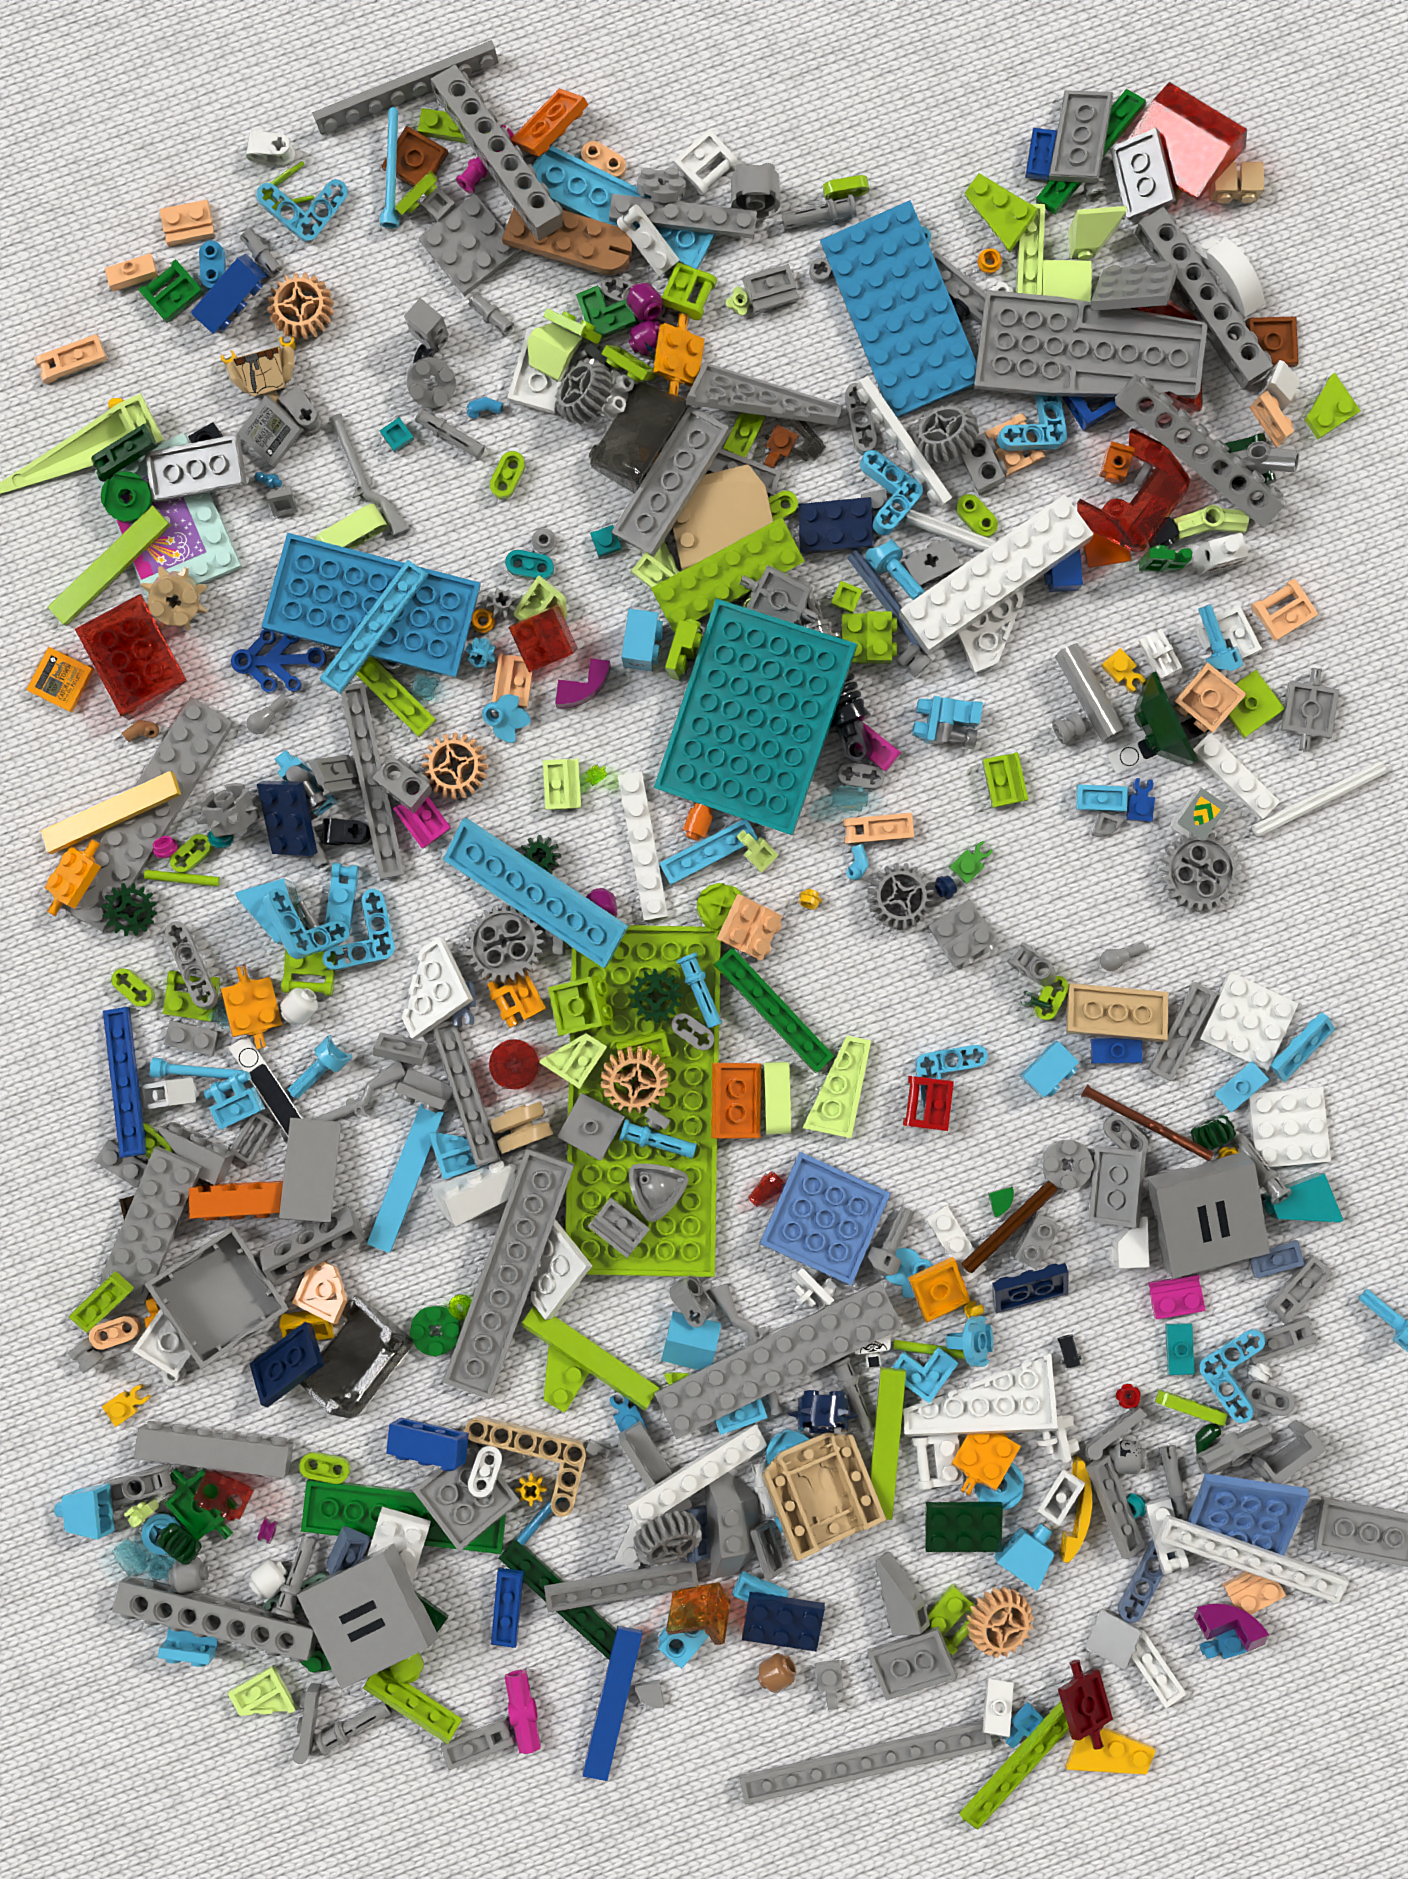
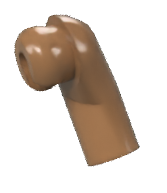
(142, 728)

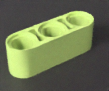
(354, 528)
(777, 1098)

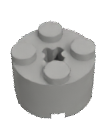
(755, 188)

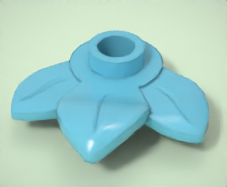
(509, 717)
(908, 1267)

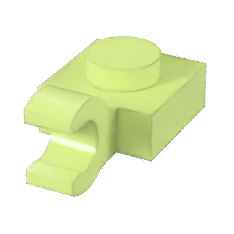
(758, 852)
(140, 1512)

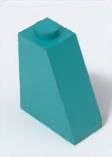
(1309, 1201)

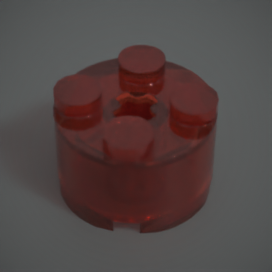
(506, 1075)

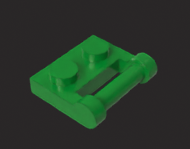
(175, 296)

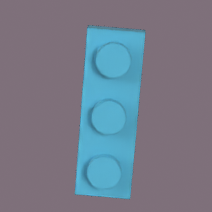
(1302, 1047)

